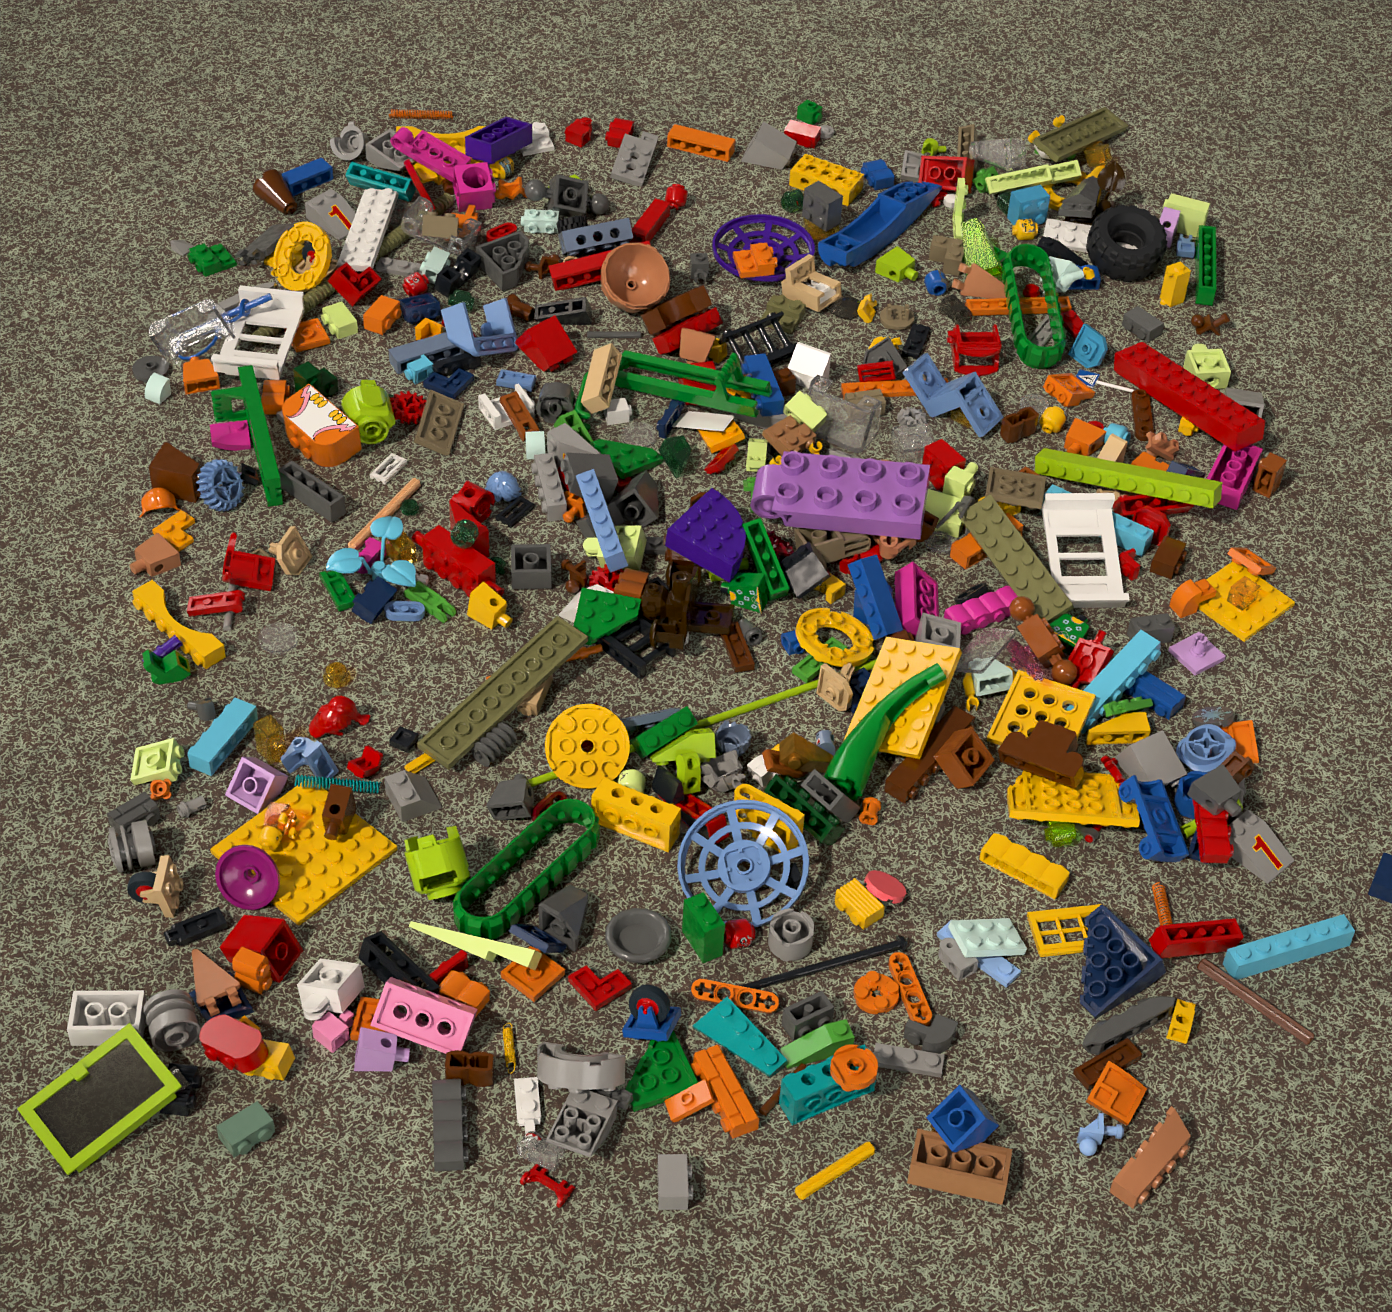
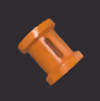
(870, 811)

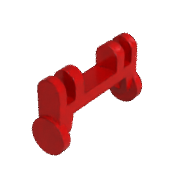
(1110, 764)
(559, 1188)

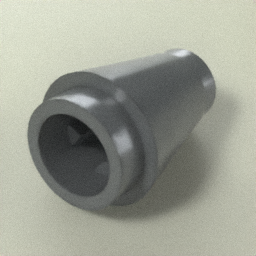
(750, 632)

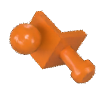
(509, 190)
(575, 505)

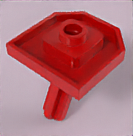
(1153, 520)

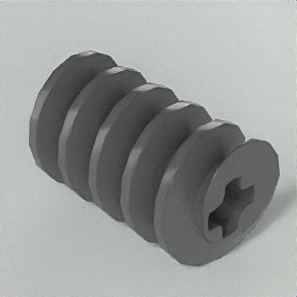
(493, 744)

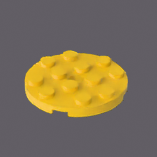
(583, 724)

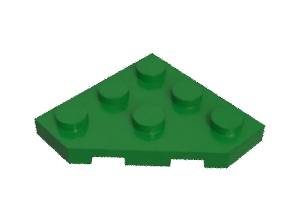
(628, 458)
(604, 613)
(660, 1074)

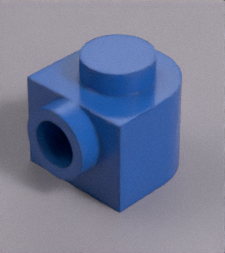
(790, 643)

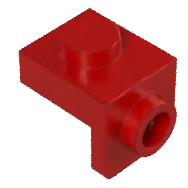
(1128, 565)
(366, 764)

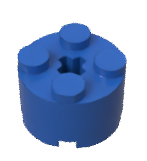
(1182, 800)

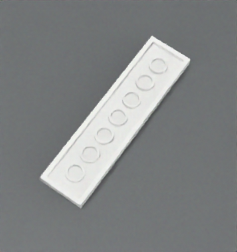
(368, 228)

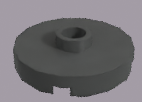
(147, 365)

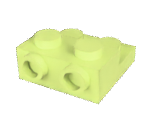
(157, 762)

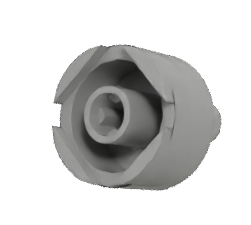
(791, 934)

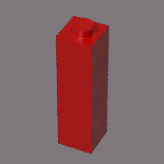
(651, 221)

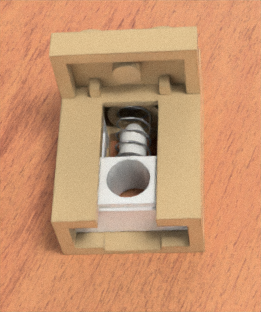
(810, 286)

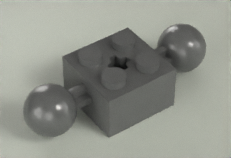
(567, 196)

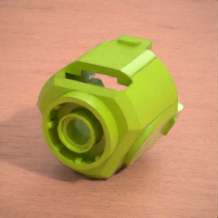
(369, 409)
(437, 866)

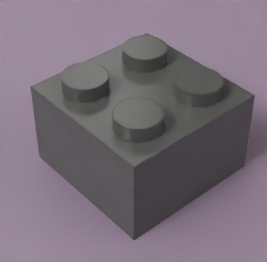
(822, 206)
(531, 566)

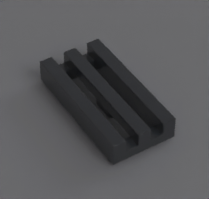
(518, 512)

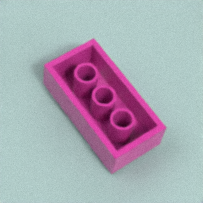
(1235, 473)

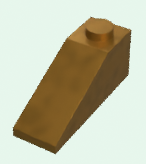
(803, 755)

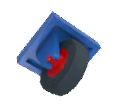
(650, 1014)

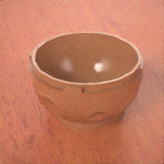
(643, 269)

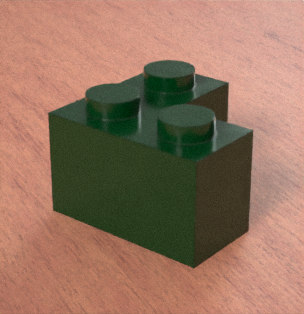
(320, 379)

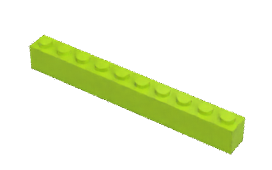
(1128, 477)

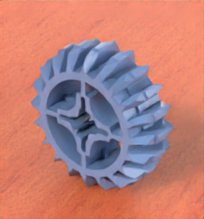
(220, 497)

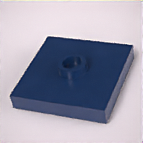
(538, 938)

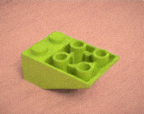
(693, 740)

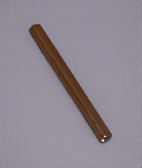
(1256, 1001)

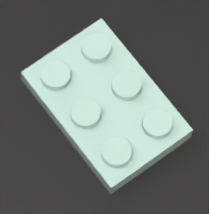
(987, 937)

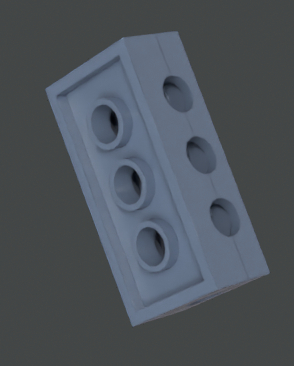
(620, 228)

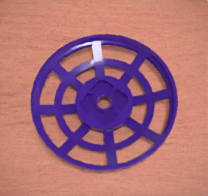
(777, 248)

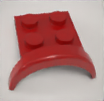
(247, 568)

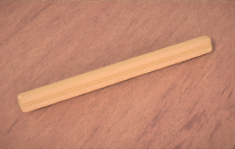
(388, 510)

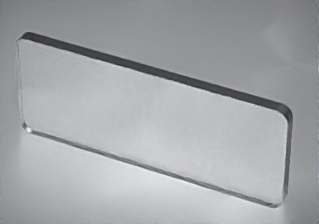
(984, 649)

